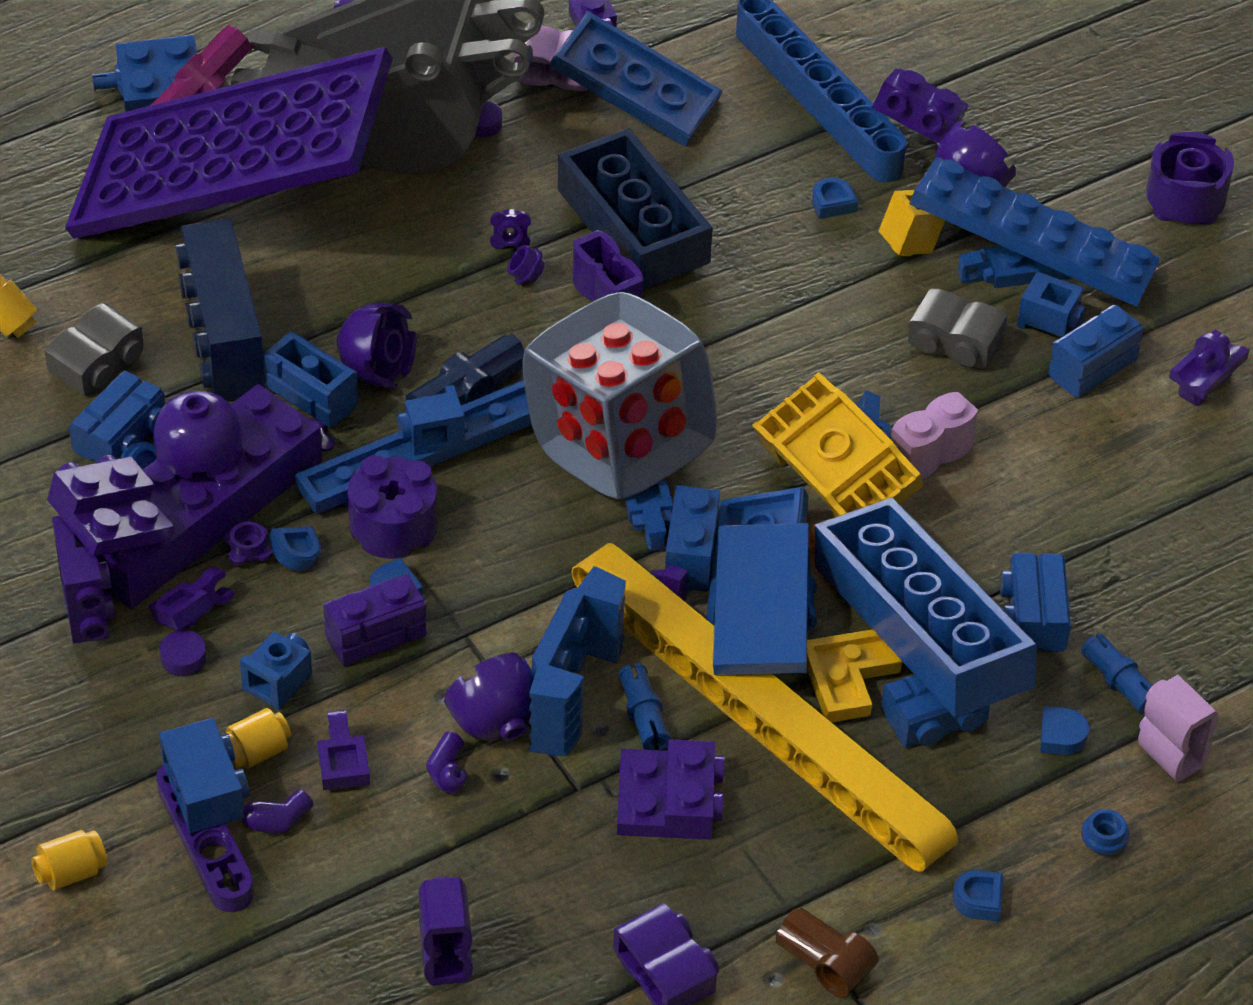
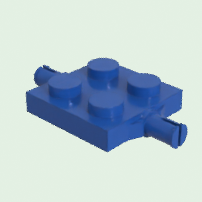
(146, 68)

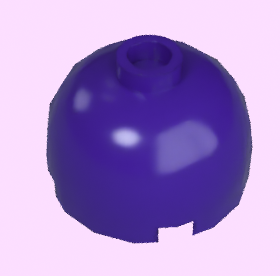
(975, 152)
(378, 343)
(197, 434)
(495, 700)

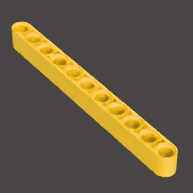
(779, 719)

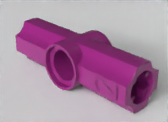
(210, 67)

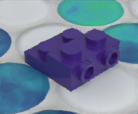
(919, 104)
(109, 505)
(83, 586)
(670, 791)

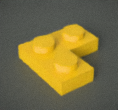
(838, 669)

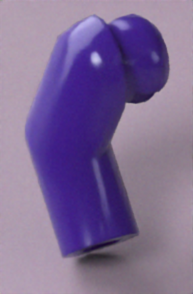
(442, 766)
(277, 817)

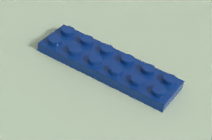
(1035, 230)

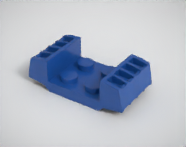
(583, 625)

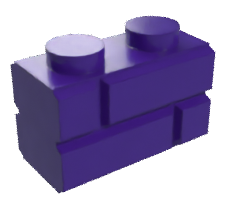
(375, 619)

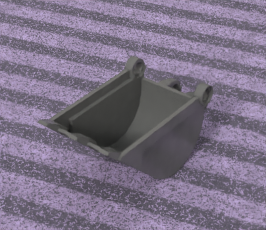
(440, 73)

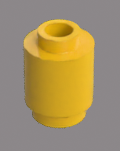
(15, 309)
(258, 738)
(69, 859)

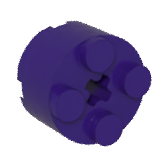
(1189, 178)
(392, 506)

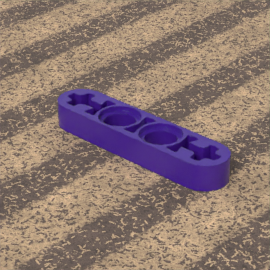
(210, 870)

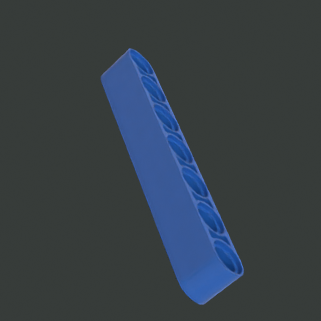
(822, 89)

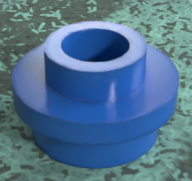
(1106, 822)

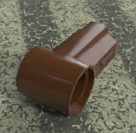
(836, 959)

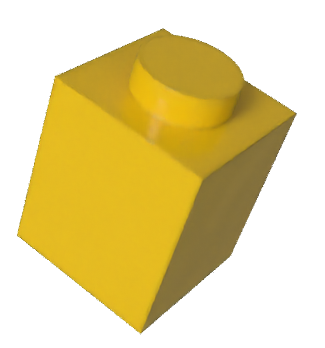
(908, 227)

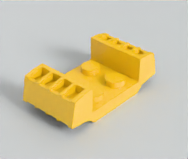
(836, 449)

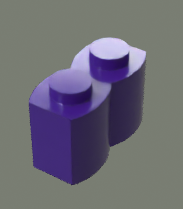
(601, 269)
(445, 931)
(665, 959)

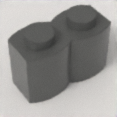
(957, 328)
(94, 349)

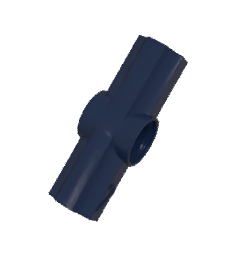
(478, 373)

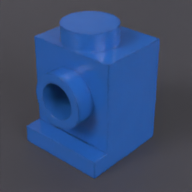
(1051, 305)
(433, 422)
(276, 668)

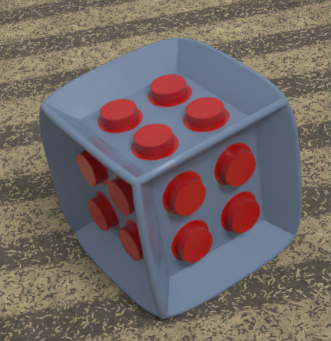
(620, 394)

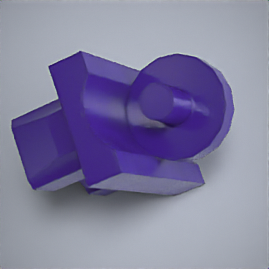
(1207, 366)

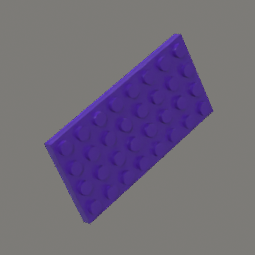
(231, 143)

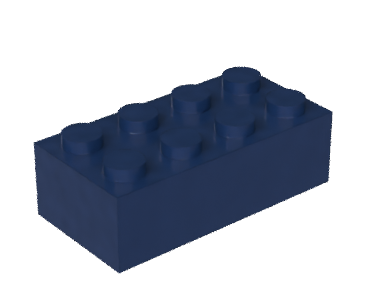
(633, 200)
(220, 309)

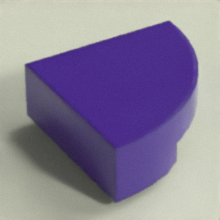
(674, 579)

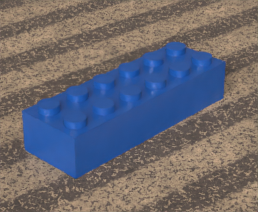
(925, 607)

